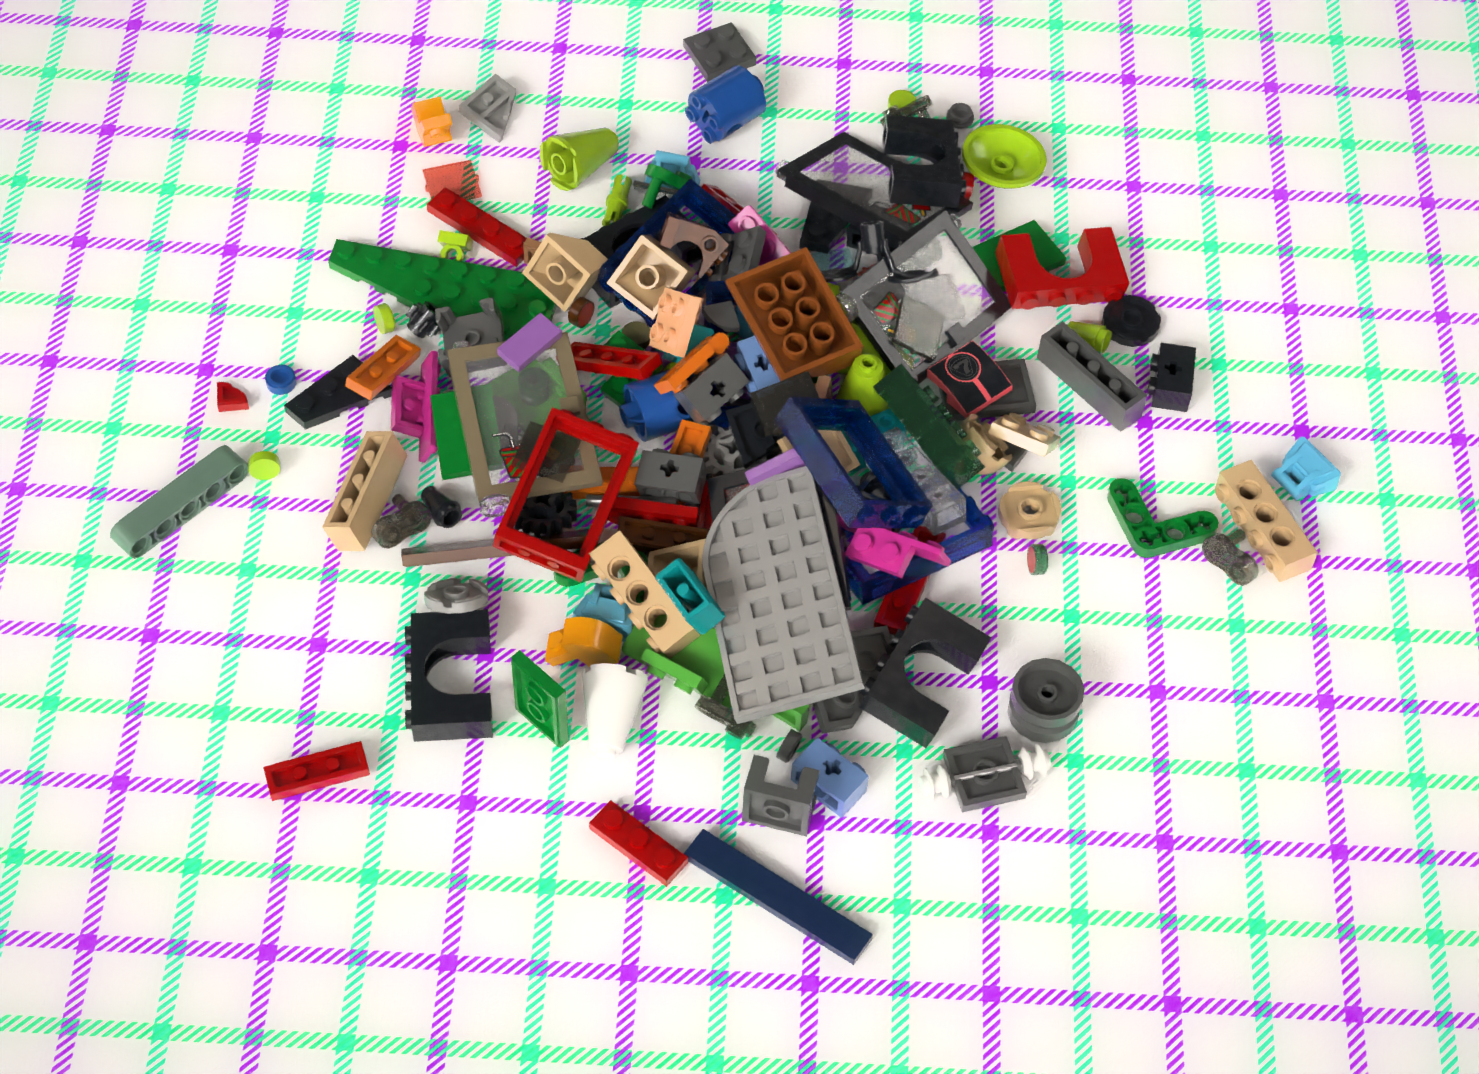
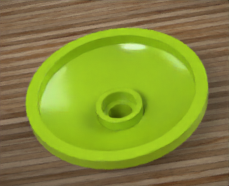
(1004, 156)

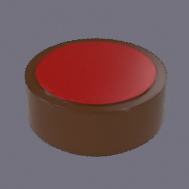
(581, 312)

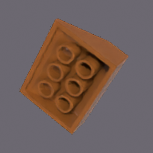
(796, 316)

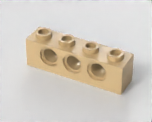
(1278, 537)
(619, 552)

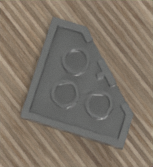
(843, 710)

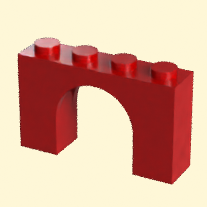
(1032, 286)

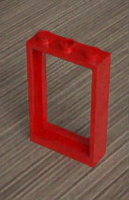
(543, 552)

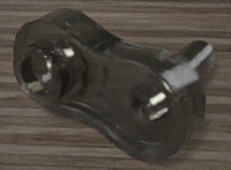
(917, 107)
(409, 520)
(1224, 553)
(715, 710)

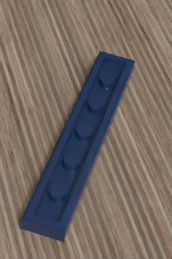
(778, 896)

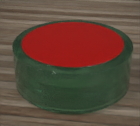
(1037, 559)

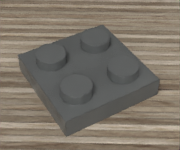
(719, 50)

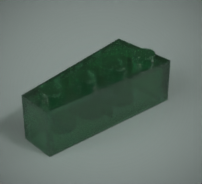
(931, 426)

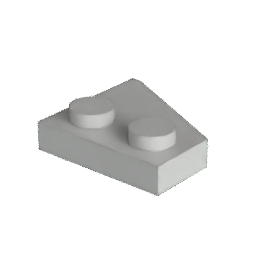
(490, 106)

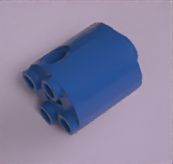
(726, 103)
(649, 411)

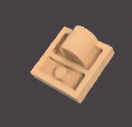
(675, 321)

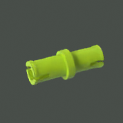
(617, 200)

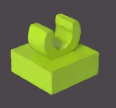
(454, 241)

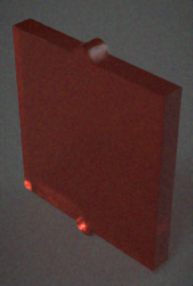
(456, 177)

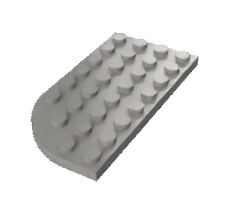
(781, 599)

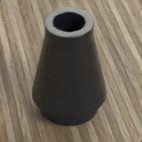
(444, 510)

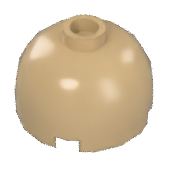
(992, 448)

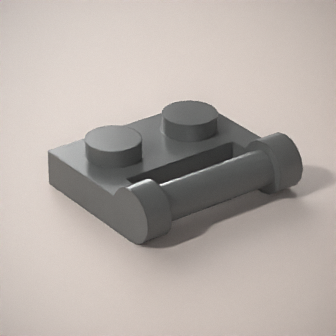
(746, 253)

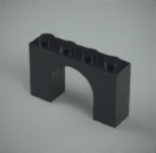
(924, 184)
(613, 236)
(893, 697)
(433, 712)

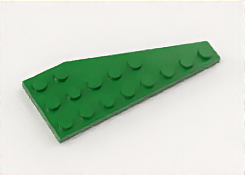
(442, 282)

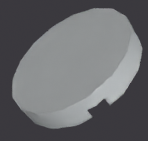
(456, 597)

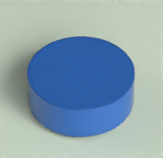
(280, 379)

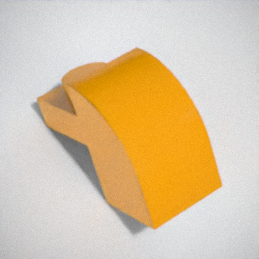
(432, 121)
(585, 640)

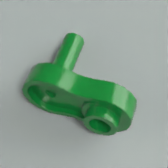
(662, 176)

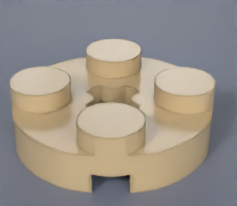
(1026, 525)

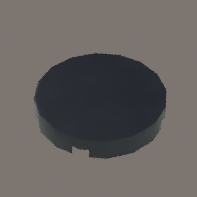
(1131, 321)

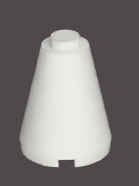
(611, 706)

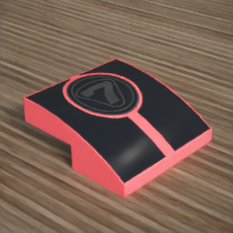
(969, 379)

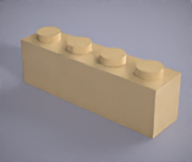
(365, 491)

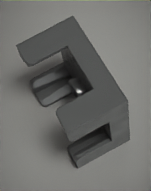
(475, 328)
(779, 805)

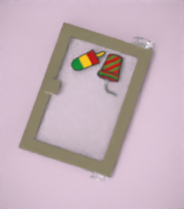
(497, 408)

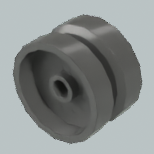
(1045, 700)

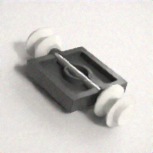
(984, 773)

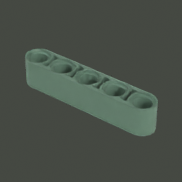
(179, 501)

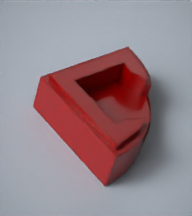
(230, 398)

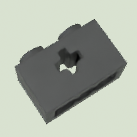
(728, 382)
(686, 471)

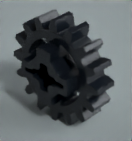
(547, 514)

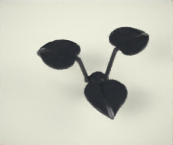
(875, 243)

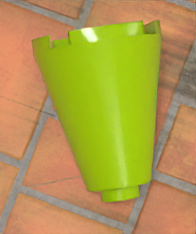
(577, 155)
(859, 383)

